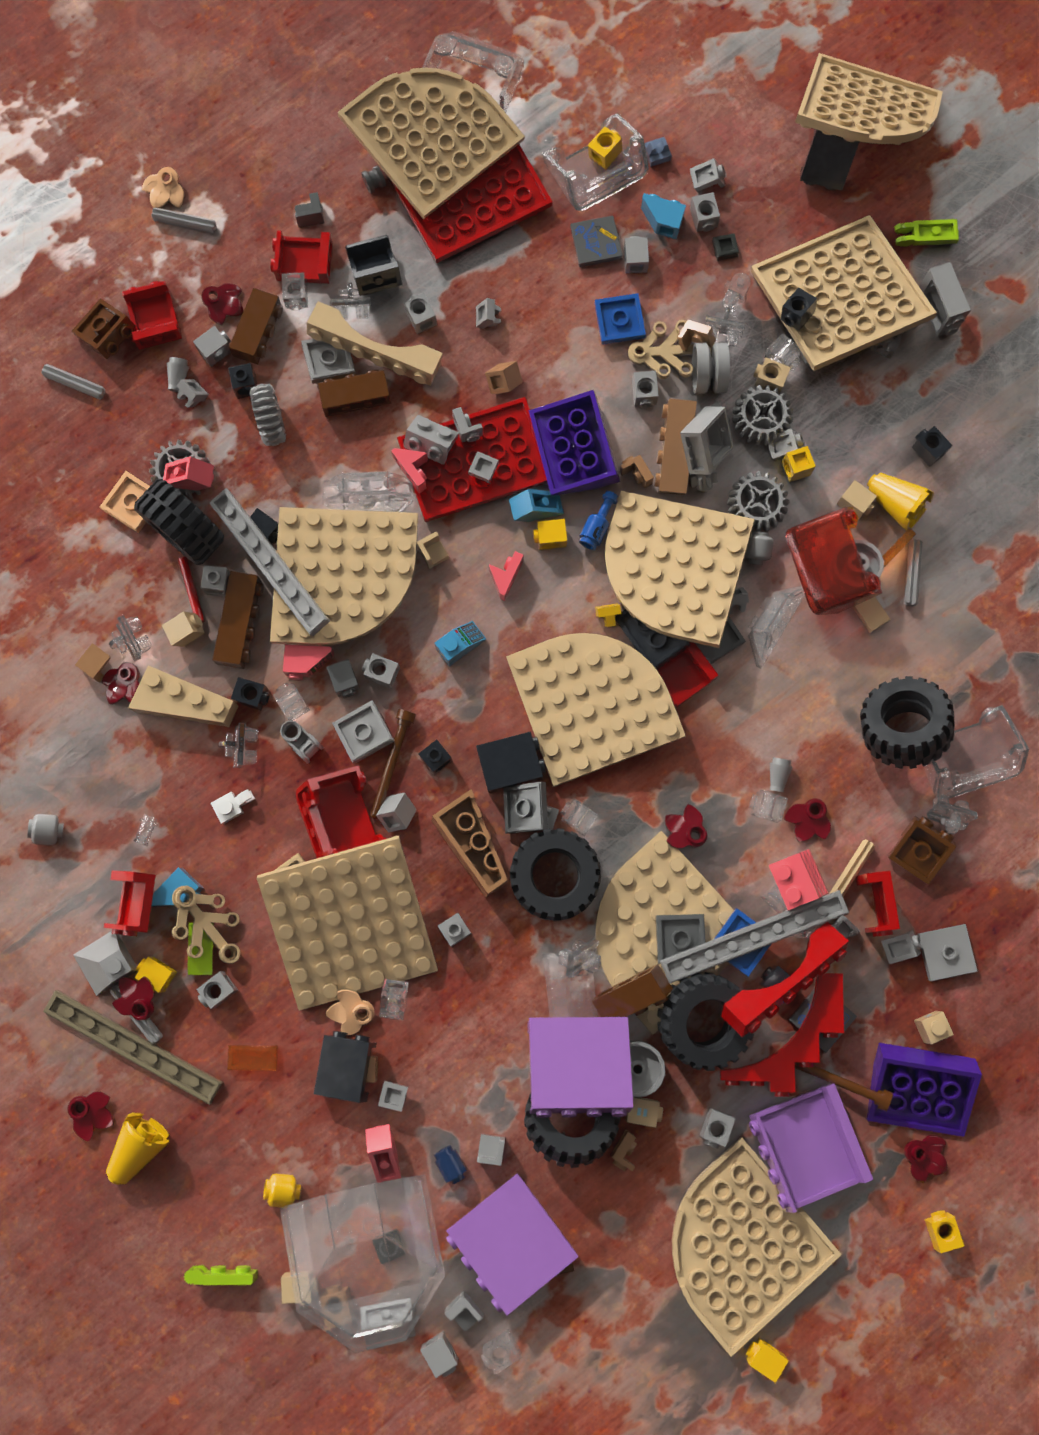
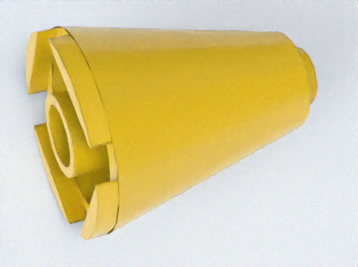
(900, 498)
(135, 1147)

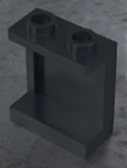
(828, 161)
(373, 265)
(510, 761)
(344, 1067)

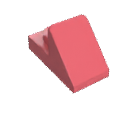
(409, 462)
(504, 579)

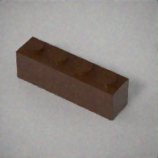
(237, 620)

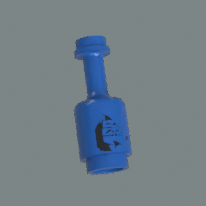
(597, 525)

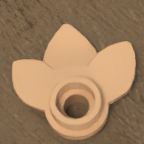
(163, 191)
(347, 1011)

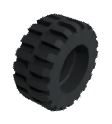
(179, 521)
(902, 697)
(555, 842)
(674, 1018)
(569, 1149)

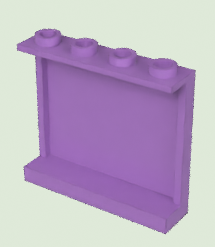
(580, 1066)
(809, 1147)
(511, 1244)

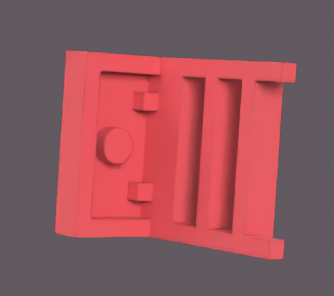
(798, 879)

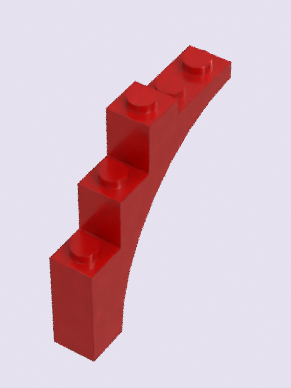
(778, 1069)

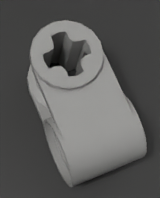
(303, 743)

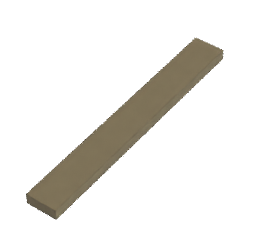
(133, 1047)

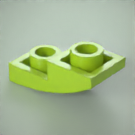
(203, 964)

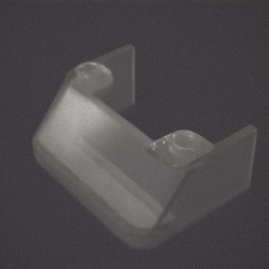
(502, 61)

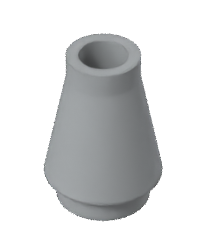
(176, 370)
(779, 773)

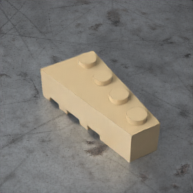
(175, 698)

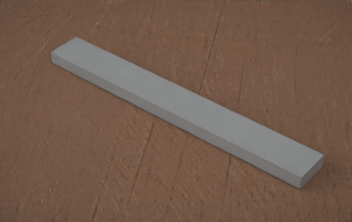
(269, 562)
(754, 936)

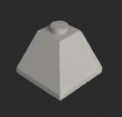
(105, 962)

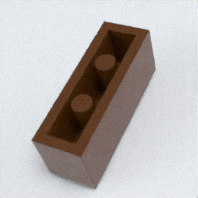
(256, 326)
(354, 393)
(634, 994)

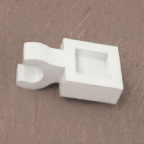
(229, 806)

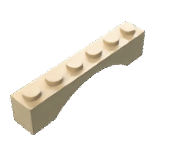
(415, 361)

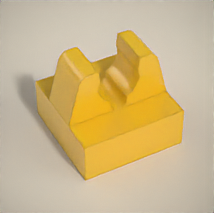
(608, 613)

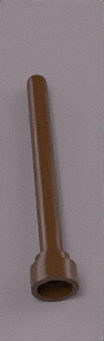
(404, 720)
(880, 1098)

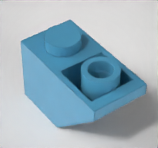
(663, 214)

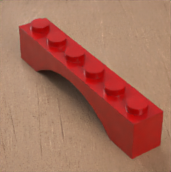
(751, 1007)

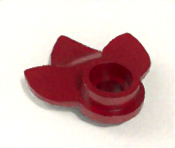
(224, 304)
(119, 685)
(807, 823)
(683, 826)
(134, 994)
(93, 1116)
(929, 1157)

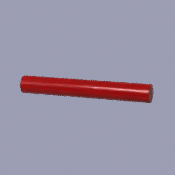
(190, 587)

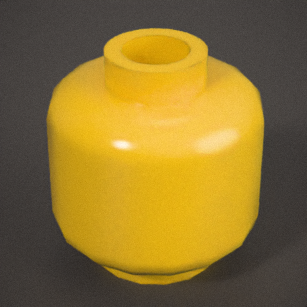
(281, 1190)

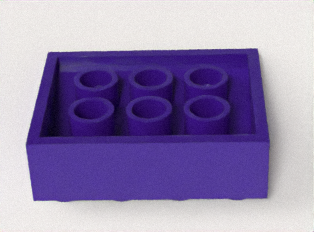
(574, 444)
(928, 1087)

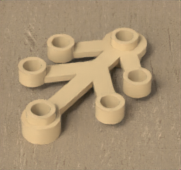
(665, 350)
(202, 922)

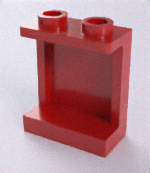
(304, 256)
(153, 314)
(687, 674)
(883, 900)
(134, 902)

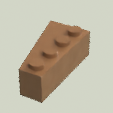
(672, 459)
(470, 841)

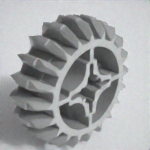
(752, 402)
(267, 414)
(169, 455)
(753, 494)

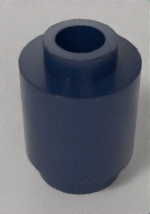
(450, 1165)

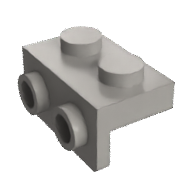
(430, 438)

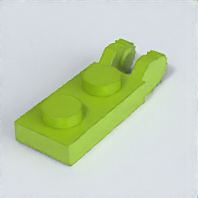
(928, 232)
(220, 1276)

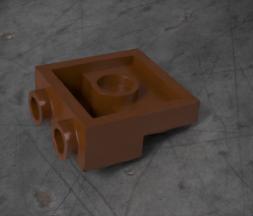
(104, 328)
(922, 849)

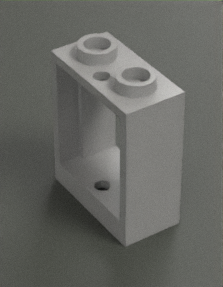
(947, 299)
(700, 456)

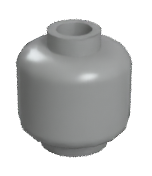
(759, 548)
(45, 829)

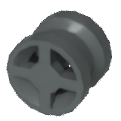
(373, 179)

